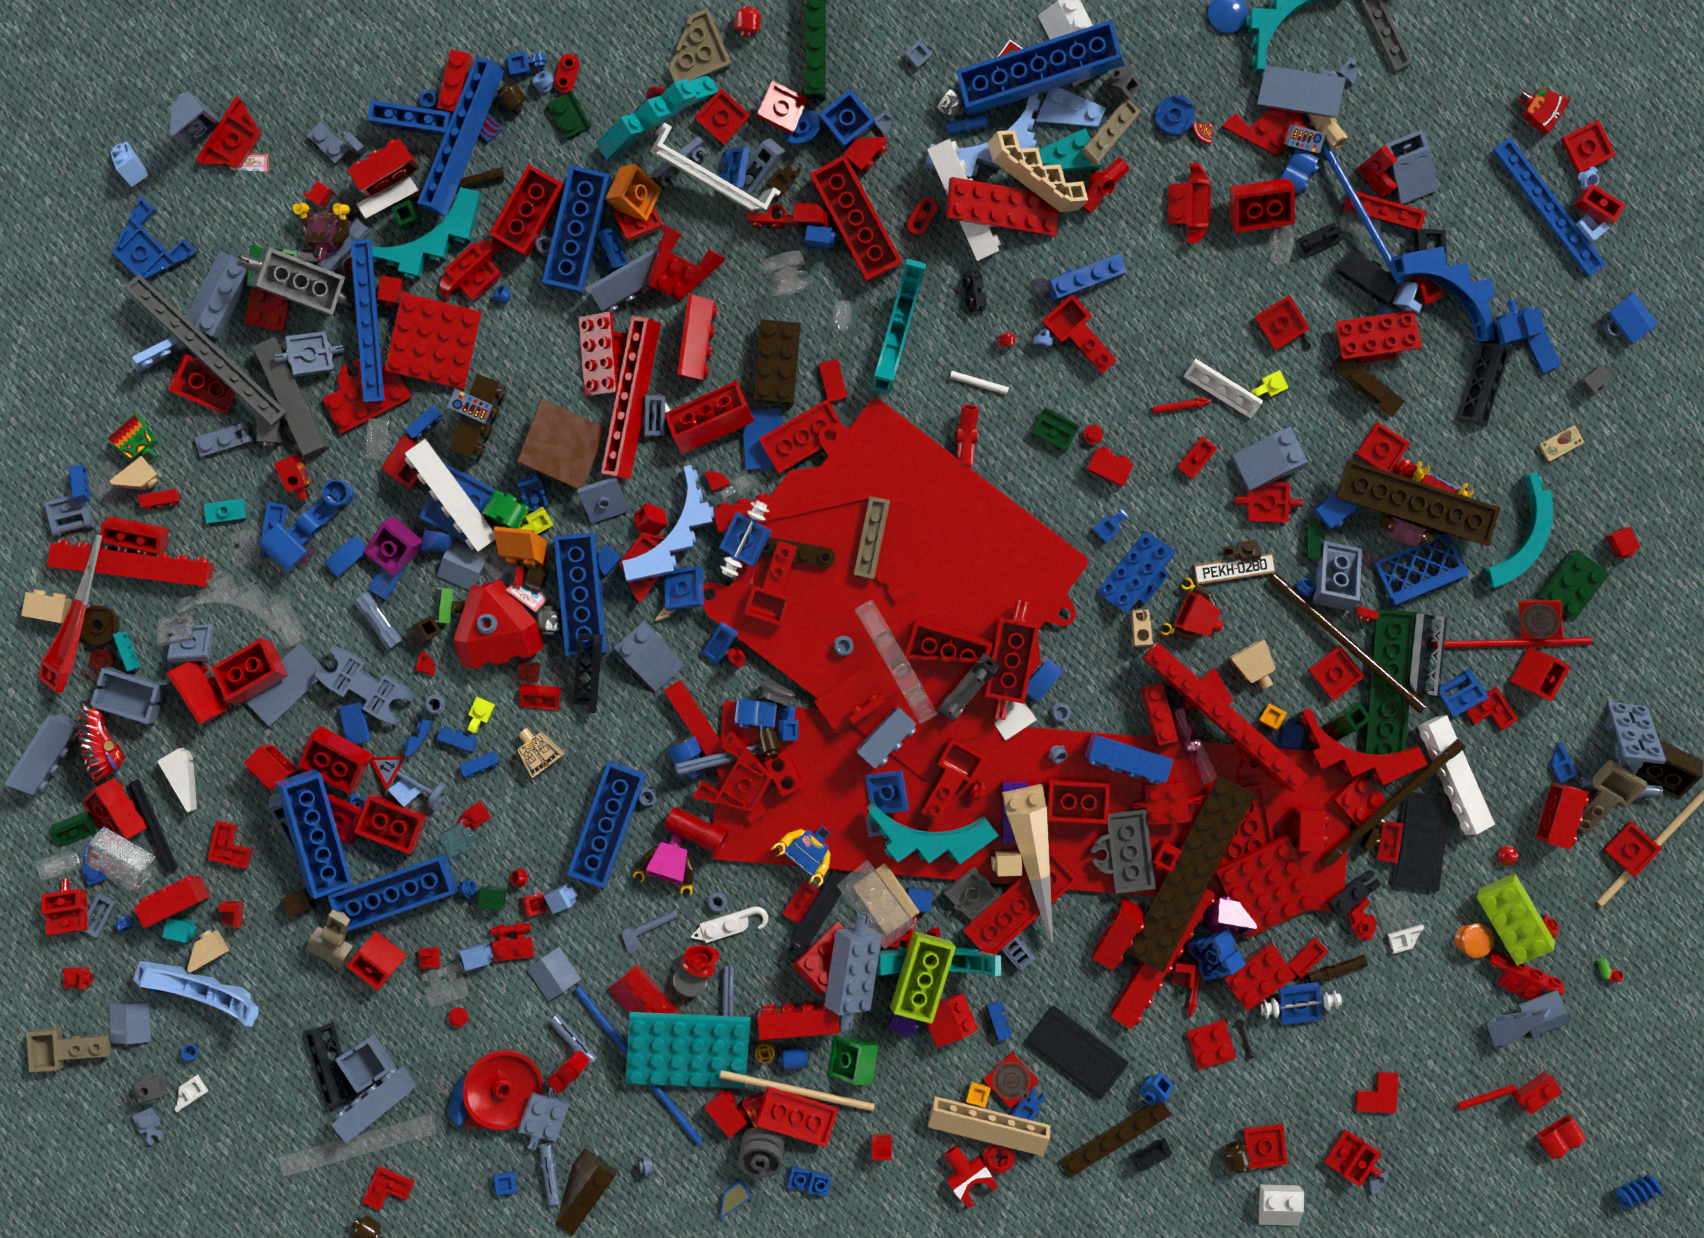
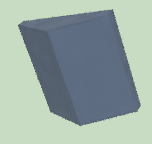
(460, 566)
(553, 973)
(1557, 1016)
(130, 1022)

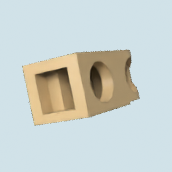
(1141, 628)

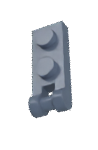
(223, 439)

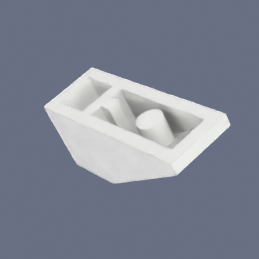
(180, 774)

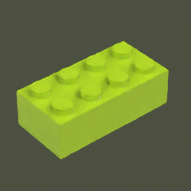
(1516, 919)
(922, 977)

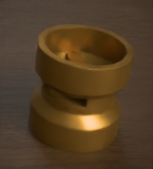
(765, 1048)

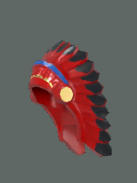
(98, 748)

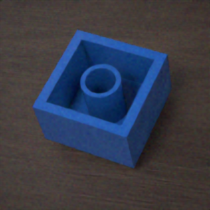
(847, 119)

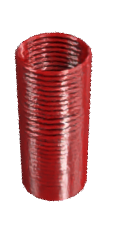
(692, 827)

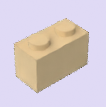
(46, 607)
(1007, 863)

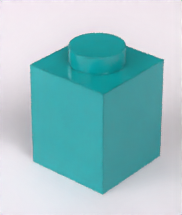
(179, 929)

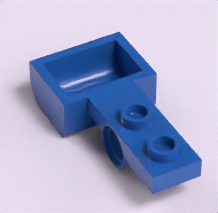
(287, 545)

